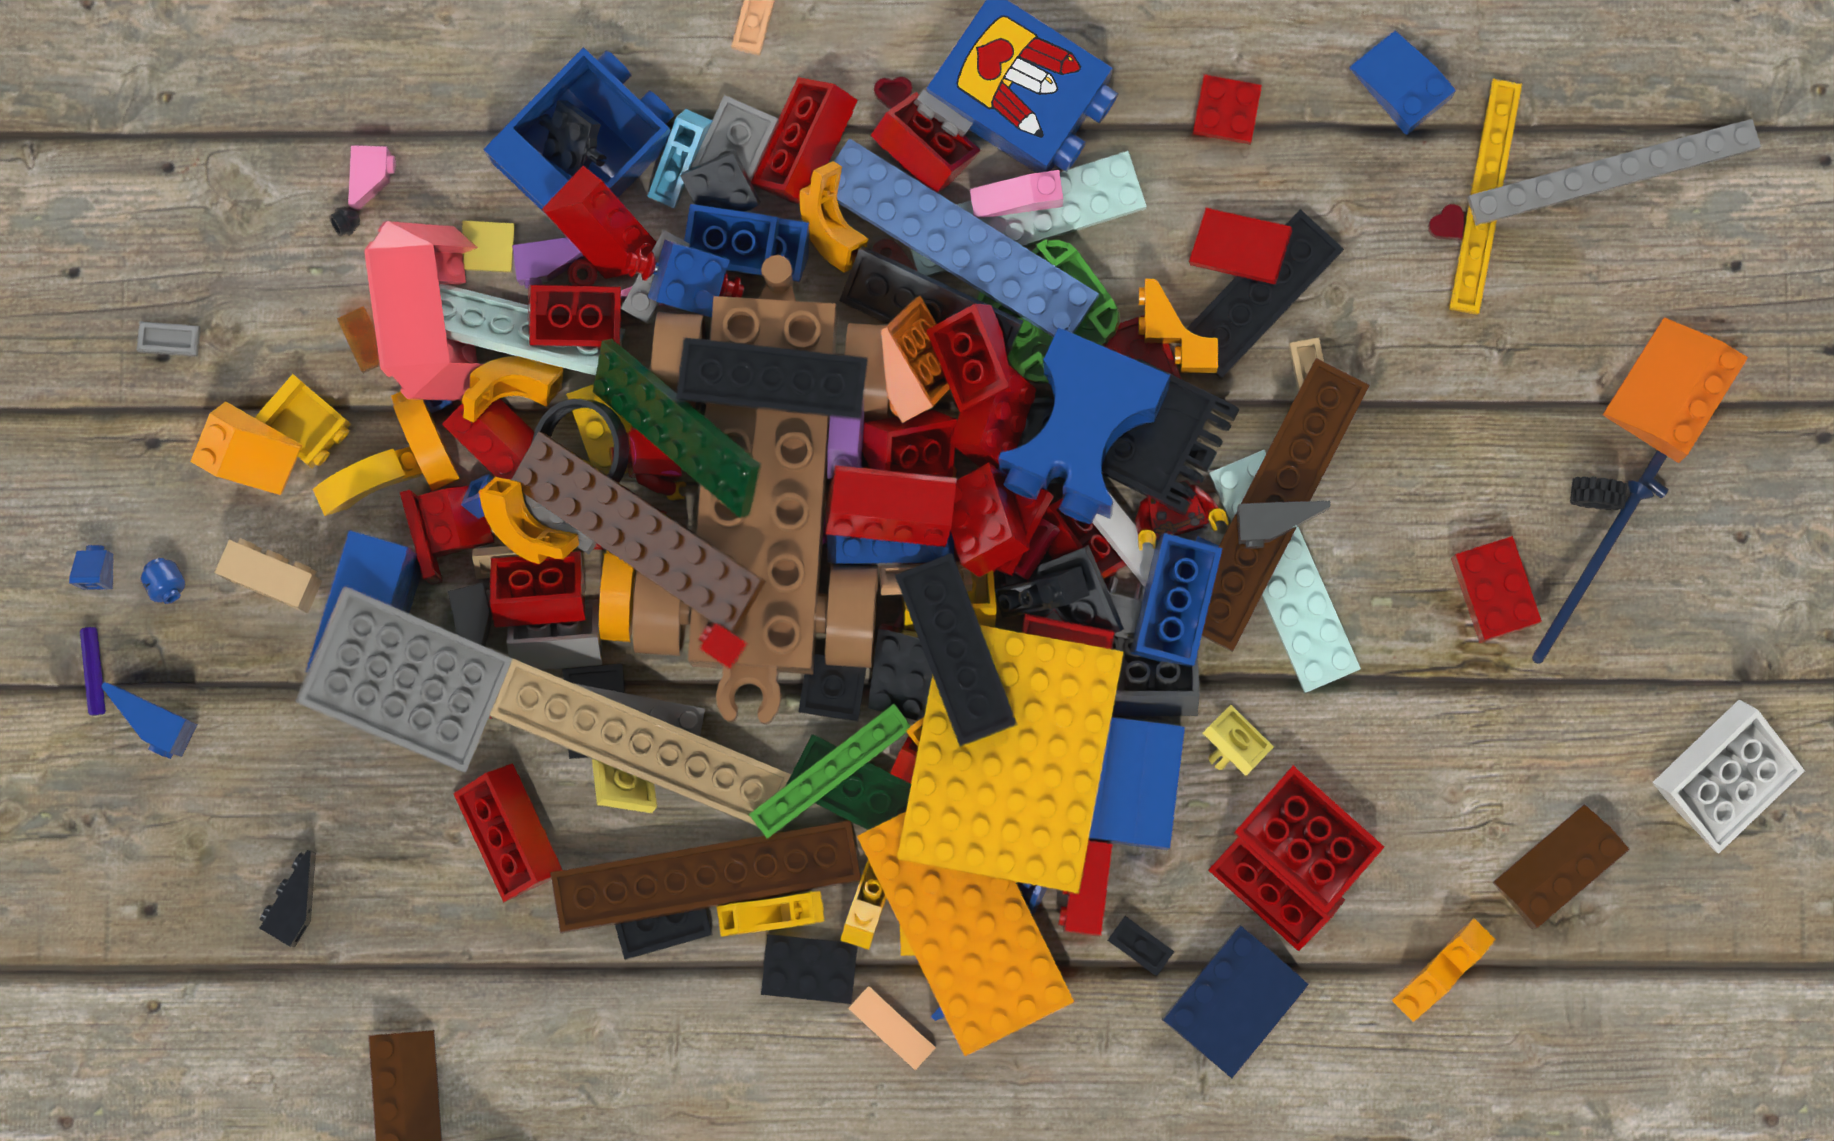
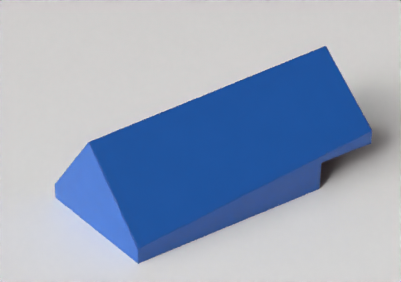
(748, 238)

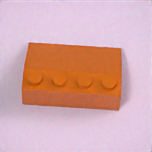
(910, 363)
(1674, 388)

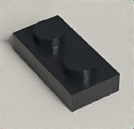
(1140, 946)

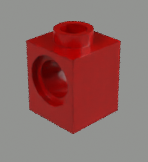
(722, 645)

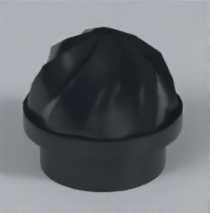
(345, 220)

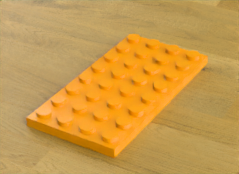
(969, 941)

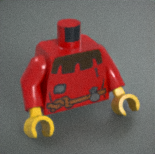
(1155, 518)

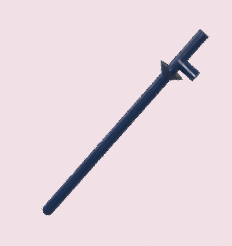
(1638, 491)

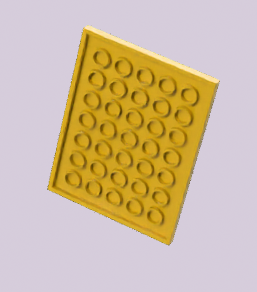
(1026, 795)

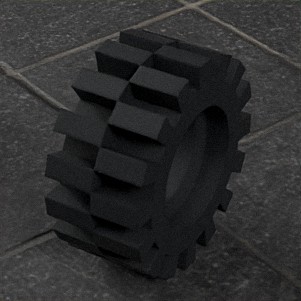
(1598, 493)

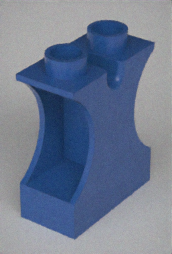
(1095, 403)

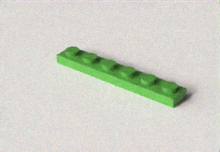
(830, 771)

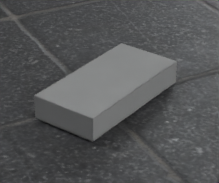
(168, 339)

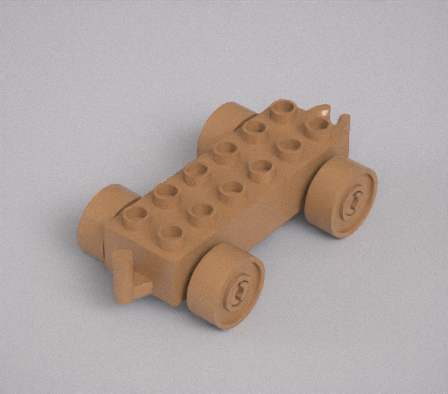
(787, 513)

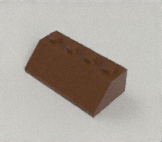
(1560, 866)
(405, 1086)

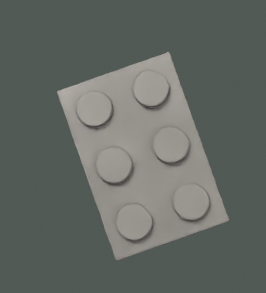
(737, 129)

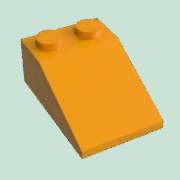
(245, 450)

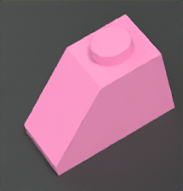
(368, 173)

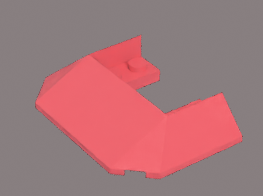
(404, 280)

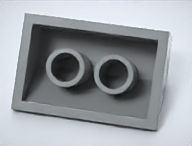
(558, 643)

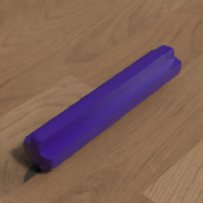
(92, 671)

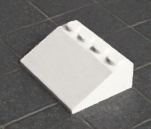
(1729, 775)

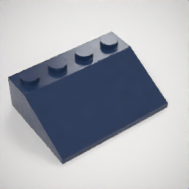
(1235, 1001)

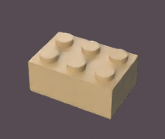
(269, 574)

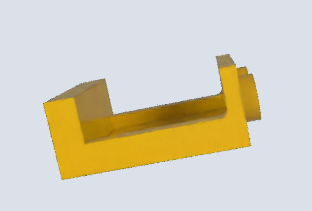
(305, 419)

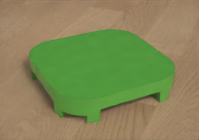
(1098, 325)

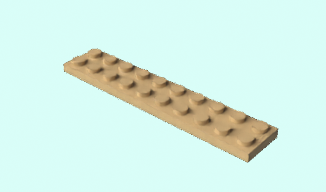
(635, 742)

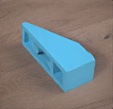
(678, 157)

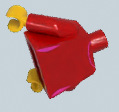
(652, 466)

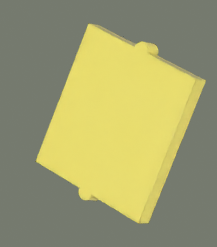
(493, 244)

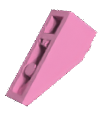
(1018, 195)

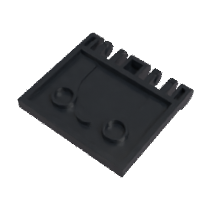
(1156, 452)

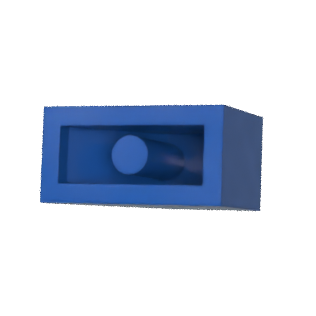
(92, 569)

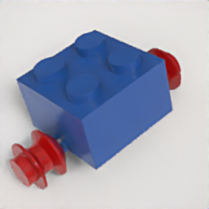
(685, 277)

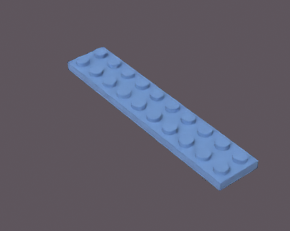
(960, 242)

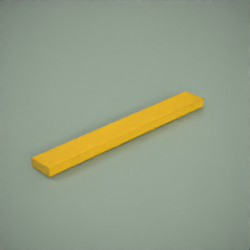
(1488, 175)

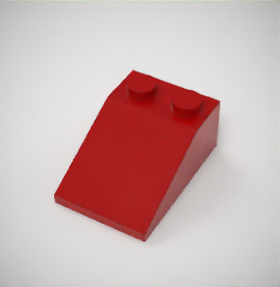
(972, 355)

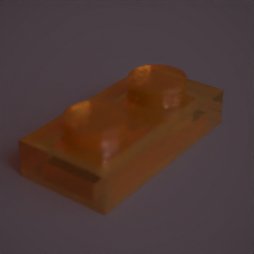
(361, 338)

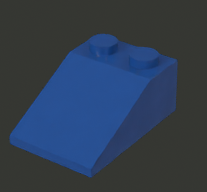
(1403, 81)
(155, 725)

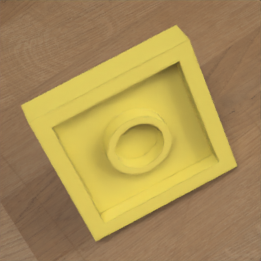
(1236, 742)
(622, 789)

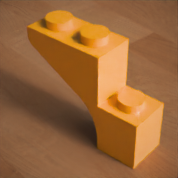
(1162, 325)
(1444, 970)

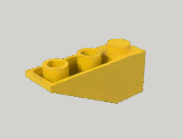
(865, 910)

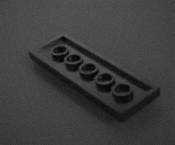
(886, 287)
(1252, 307)
(772, 378)
(956, 650)

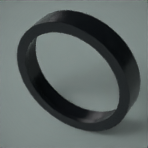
(620, 438)

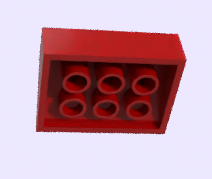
(1309, 839)

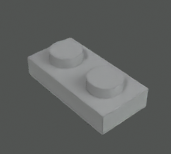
(932, 107)

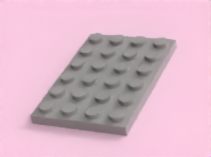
(404, 679)

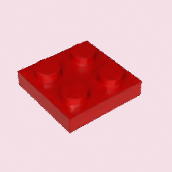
(1227, 109)

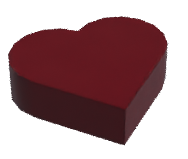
(892, 91)
(1448, 223)

